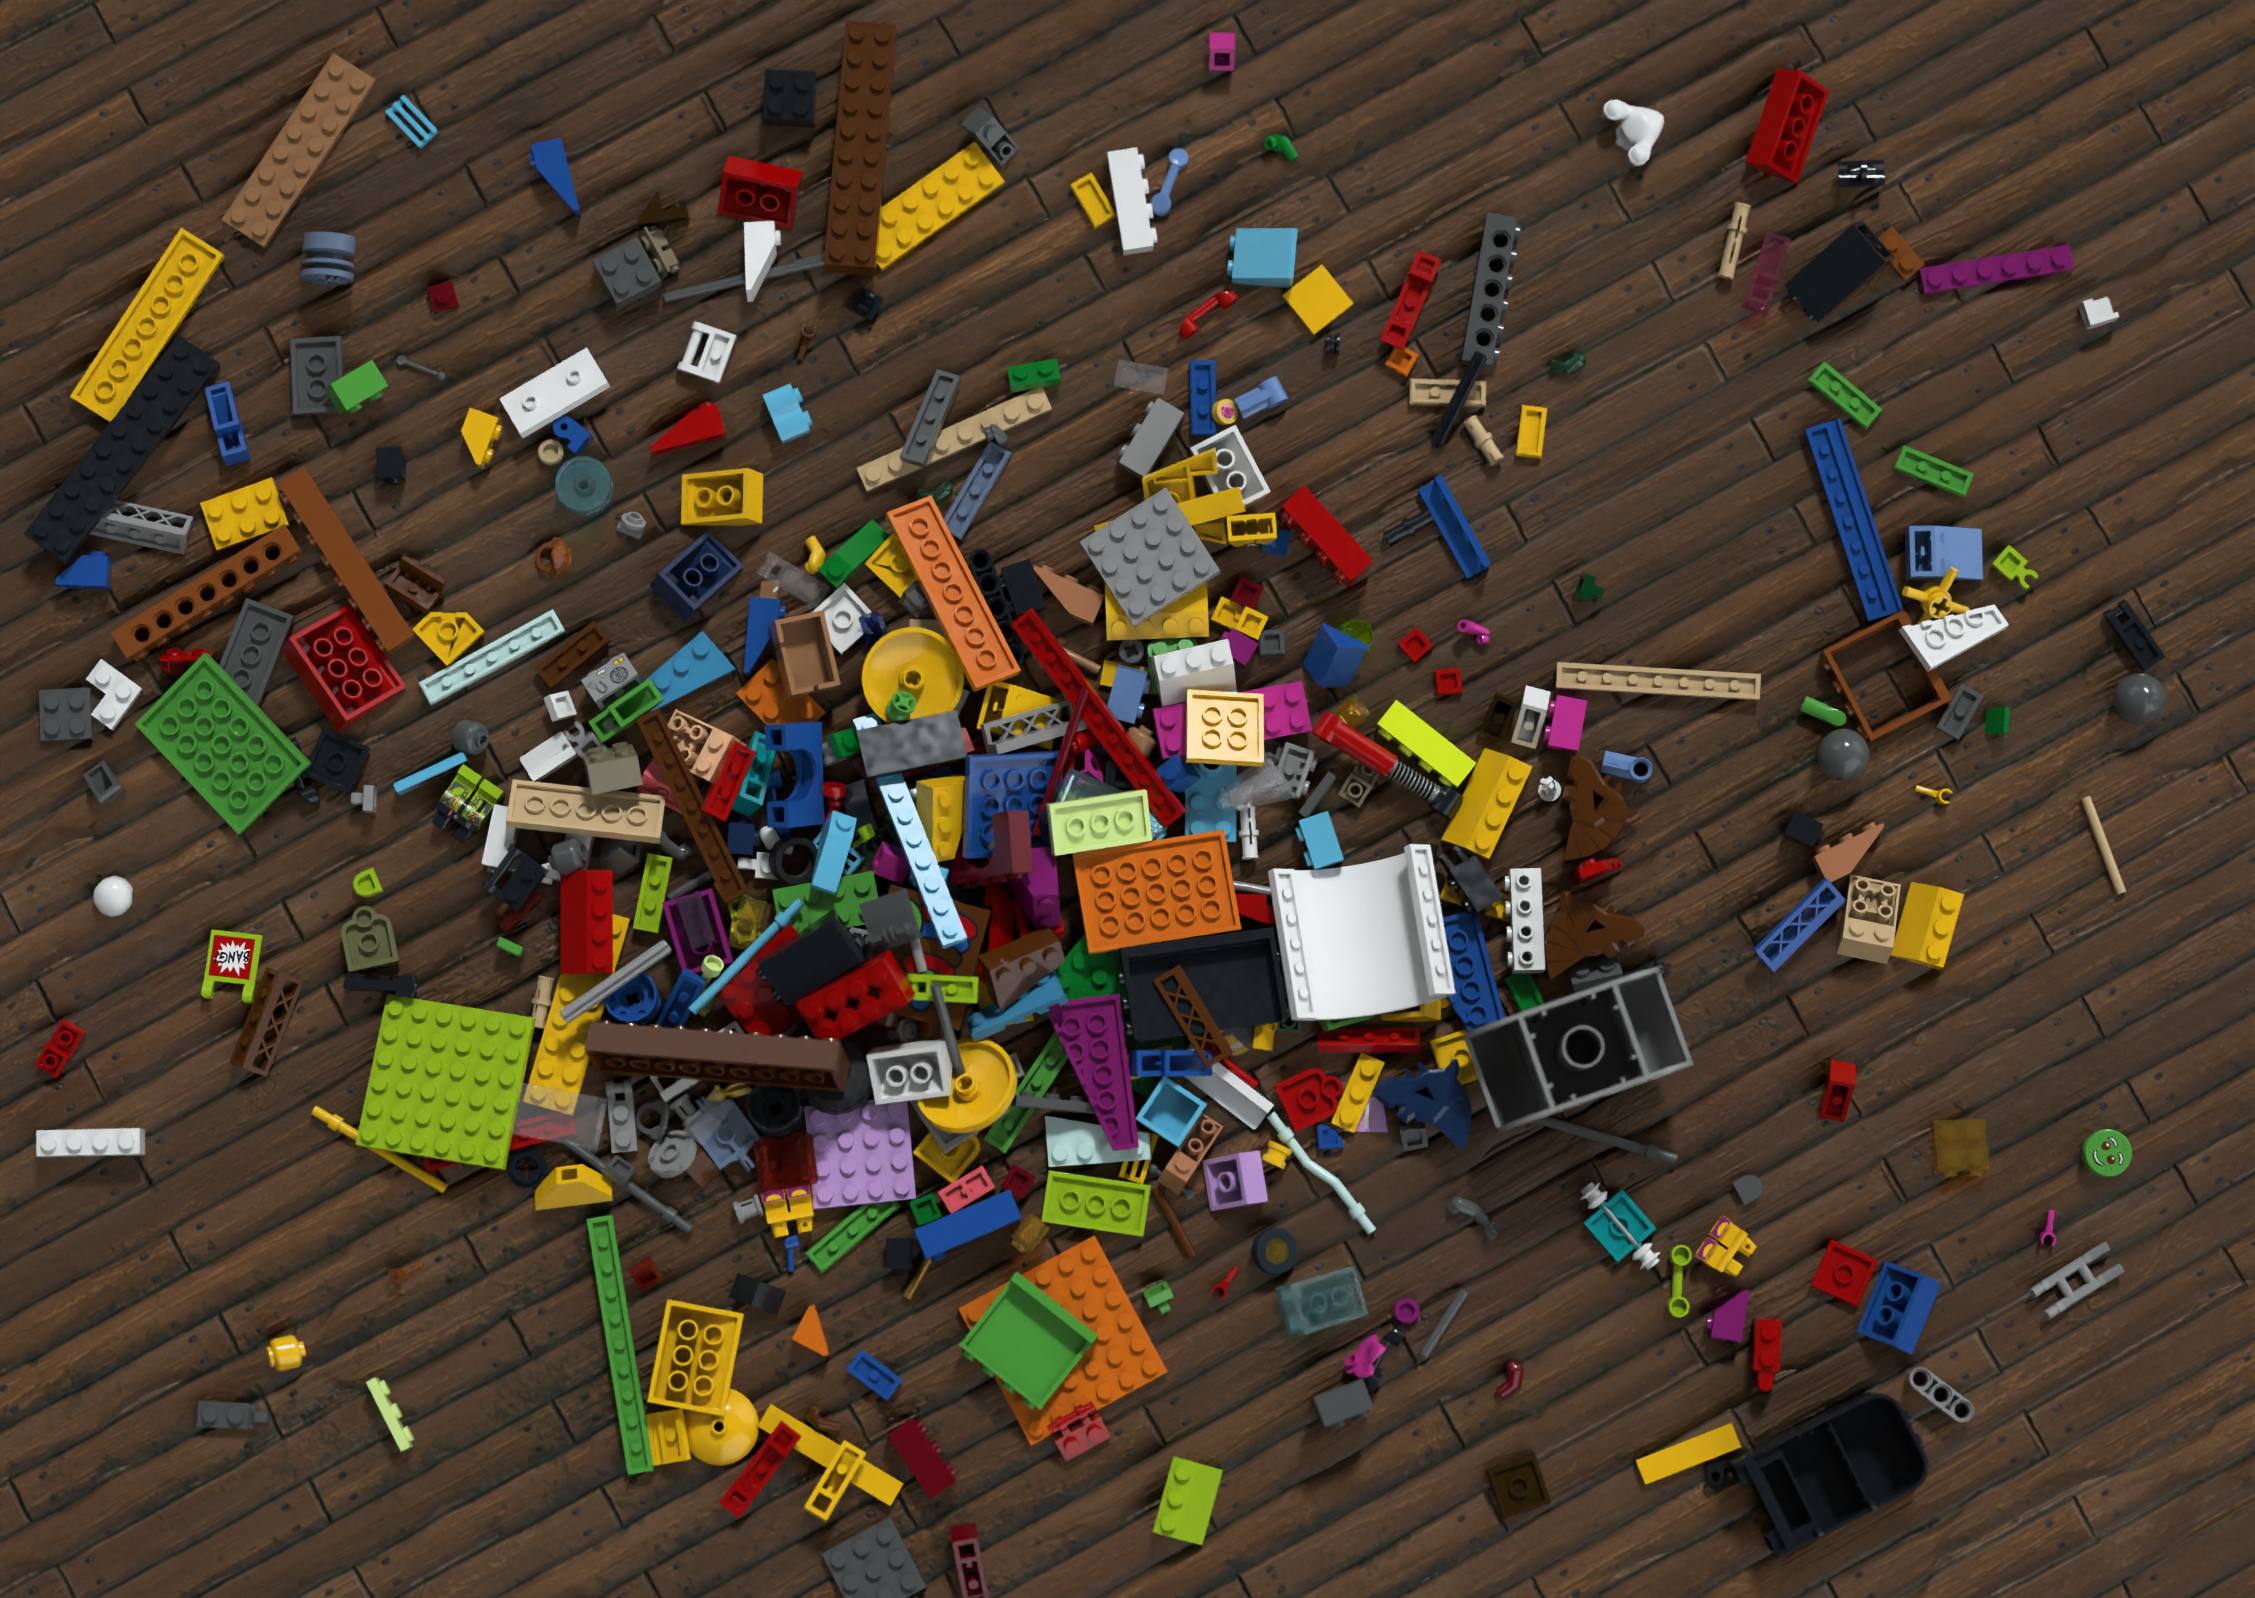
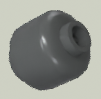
(470, 737)
(568, 856)

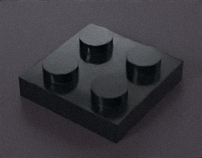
(336, 761)

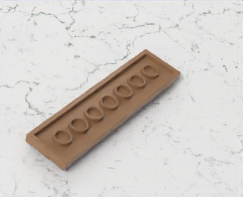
(299, 150)

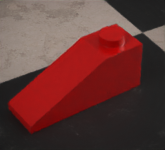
(695, 428)

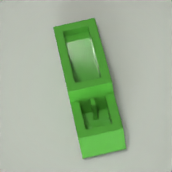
(625, 711)

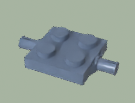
(732, 1139)

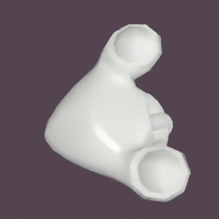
(1637, 129)

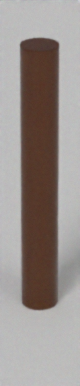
(1173, 1222)

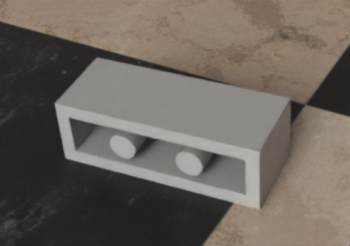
(1150, 438)

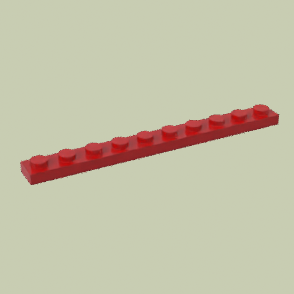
(1098, 717)

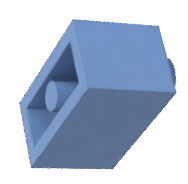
(1127, 693)

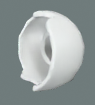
(113, 896)

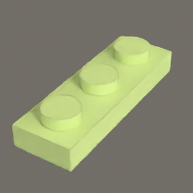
(391, 1413)

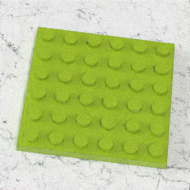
(445, 1082)

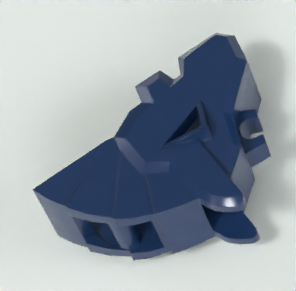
(1445, 1107)

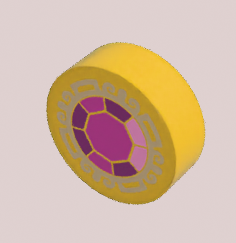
(1225, 412)

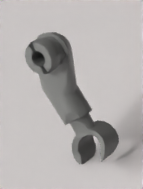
(678, 852)
(1473, 1209)

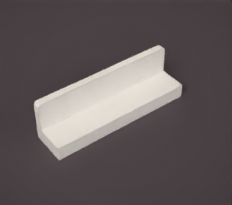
(1233, 1094)

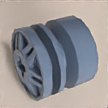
(328, 258)

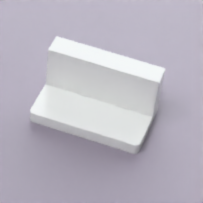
(548, 757)

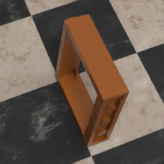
(1851, 707)

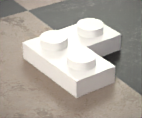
(119, 693)

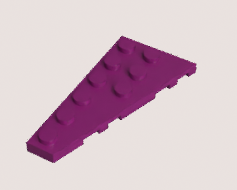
(1097, 1050)

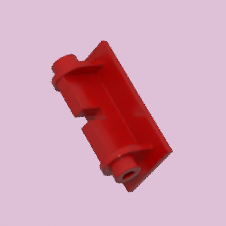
(176, 660)

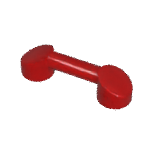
(1224, 299)

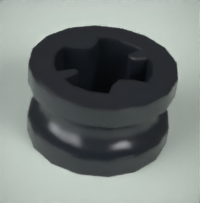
(1332, 343)

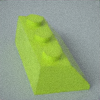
(1187, 1500)

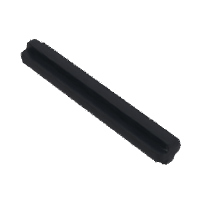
(1459, 397)

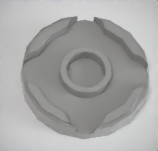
(672, 1154)

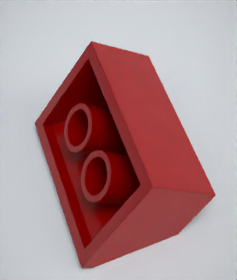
(759, 191)

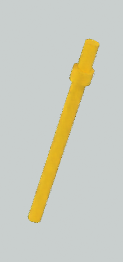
(336, 1124)

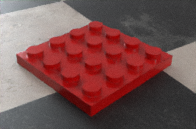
(752, 998)

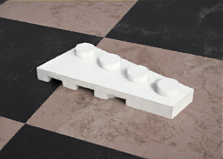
(1948, 637)

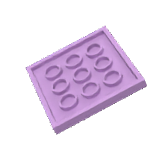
(862, 1155)

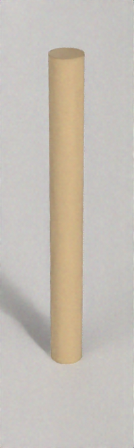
(2103, 845)

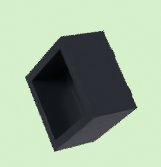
(790, 98)

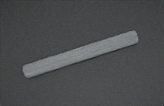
(615, 981)

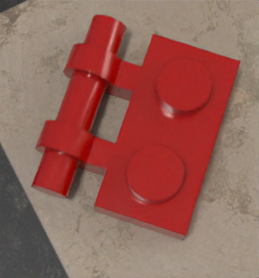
(1080, 1436)

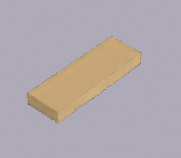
(1439, 392)

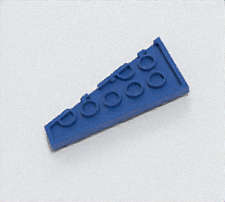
(1474, 982)

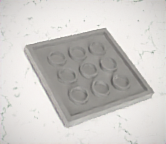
(1150, 557)

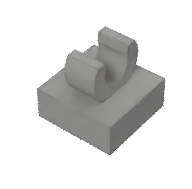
(367, 798)

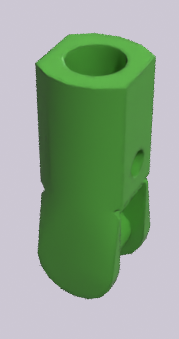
(1823, 712)

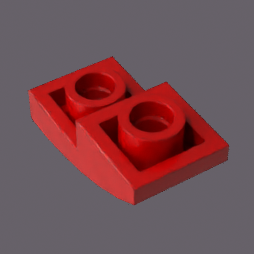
(60, 1048)

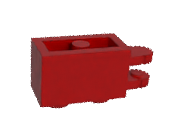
(1765, 1351)

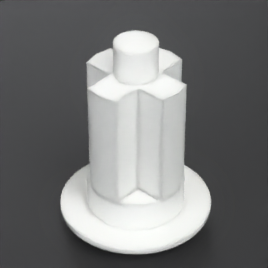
(1549, 789)

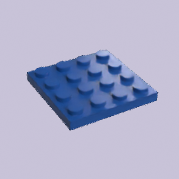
(1001, 785)

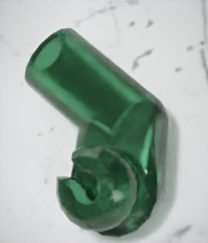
(1569, 367)
(939, 495)

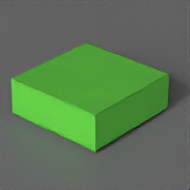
(510, 947)

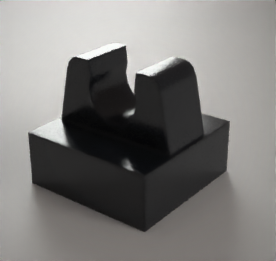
(866, 304)

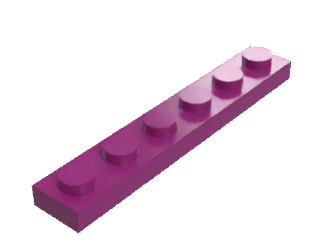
(1996, 269)

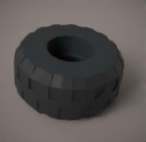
(857, 1087)

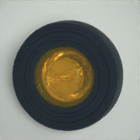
(1274, 1251)

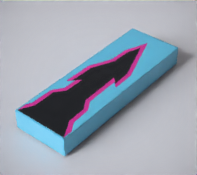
(431, 773)

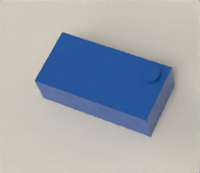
(966, 1225)

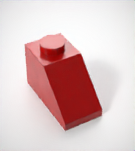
(1837, 1090)

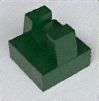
(1587, 589)

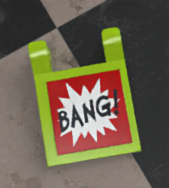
(234, 960)

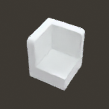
(2097, 312)

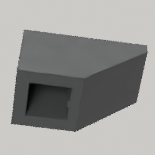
(990, 135)

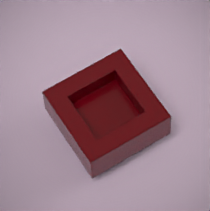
(443, 297)
(1247, 593)
(1018, 1181)
(645, 1274)

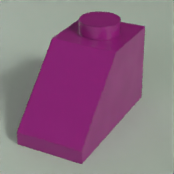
(1729, 1318)

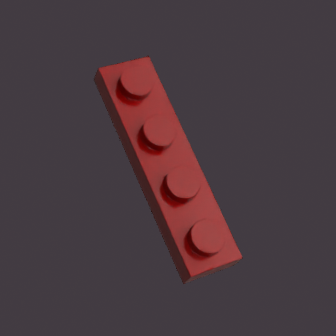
(1369, 1039)

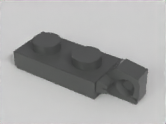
(229, 1415)

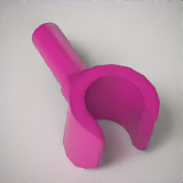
(2048, 1228)

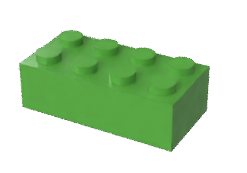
(850, 893)

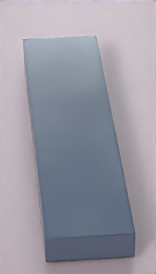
(976, 489)

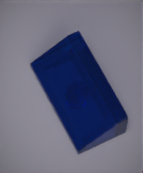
(872, 627)

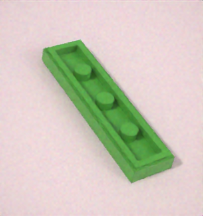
(849, 1233)

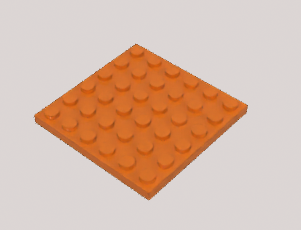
(1117, 1359)

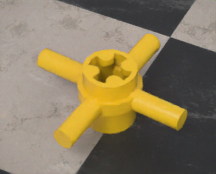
(1935, 598)

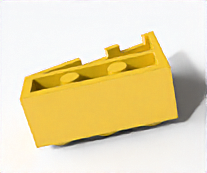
(942, 813)

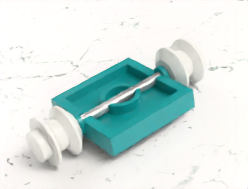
(1619, 1226)

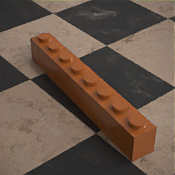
(347, 561)

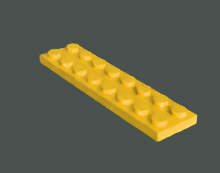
(147, 325)
(561, 1053)

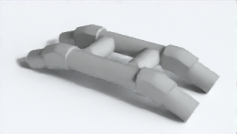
(2071, 1296)

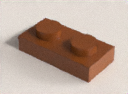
(1906, 261)

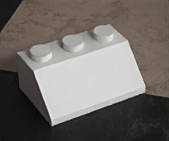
(1235, 466)
(1194, 668)
(910, 1071)

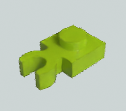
(2012, 565)

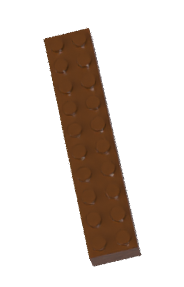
(860, 148)
(717, 1056)

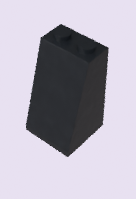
(1839, 271)
(810, 959)

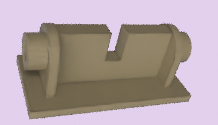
(652, 242)

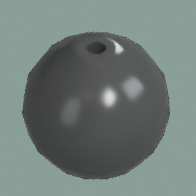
(2140, 699)
(1843, 755)

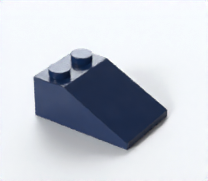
(696, 575)

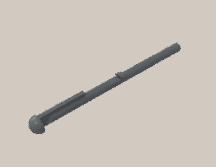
(798, 266)

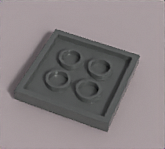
(874, 1565)

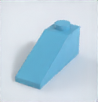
(832, 852)

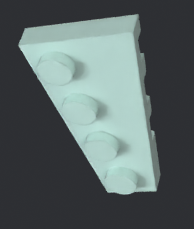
(1086, 1143)

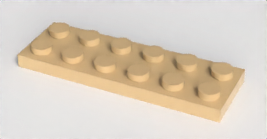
(580, 813)

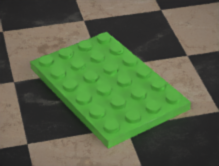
(223, 743)

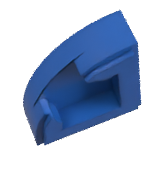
(1328, 1138)

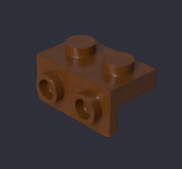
(415, 584)

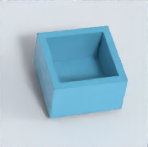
(1171, 1111)

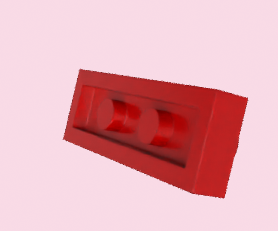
(728, 781)

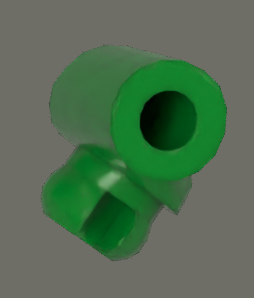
(1281, 144)

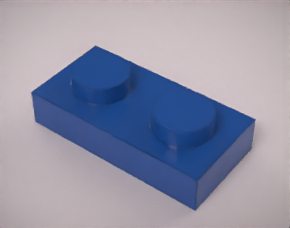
(874, 1374)

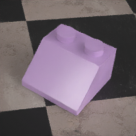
(1235, 1180)

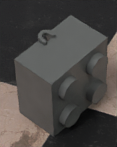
(627, 274)

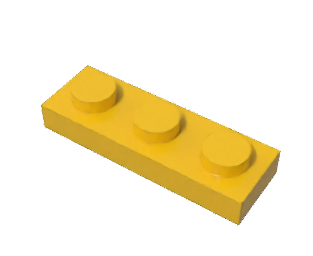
(1357, 1092)

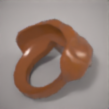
(560, 555)

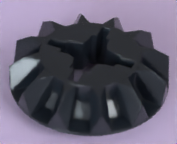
(518, 1159)

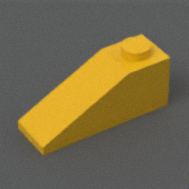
(834, 1481)

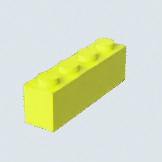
(1425, 744)

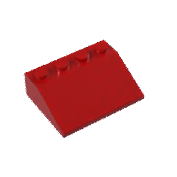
(343, 667)

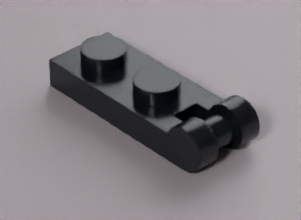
(2134, 635)

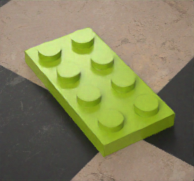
(1096, 1203)

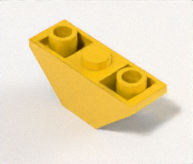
(572, 1187)

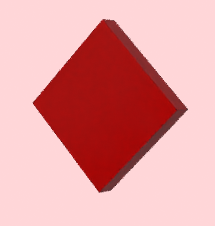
(1843, 1273)

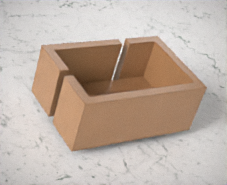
(804, 654)

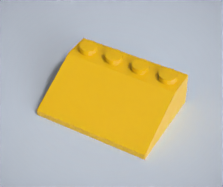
(1179, 620)
(695, 1357)

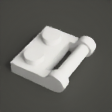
(714, 355)

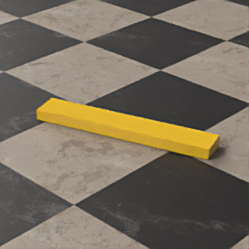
(1209, 507)
(823, 1451)

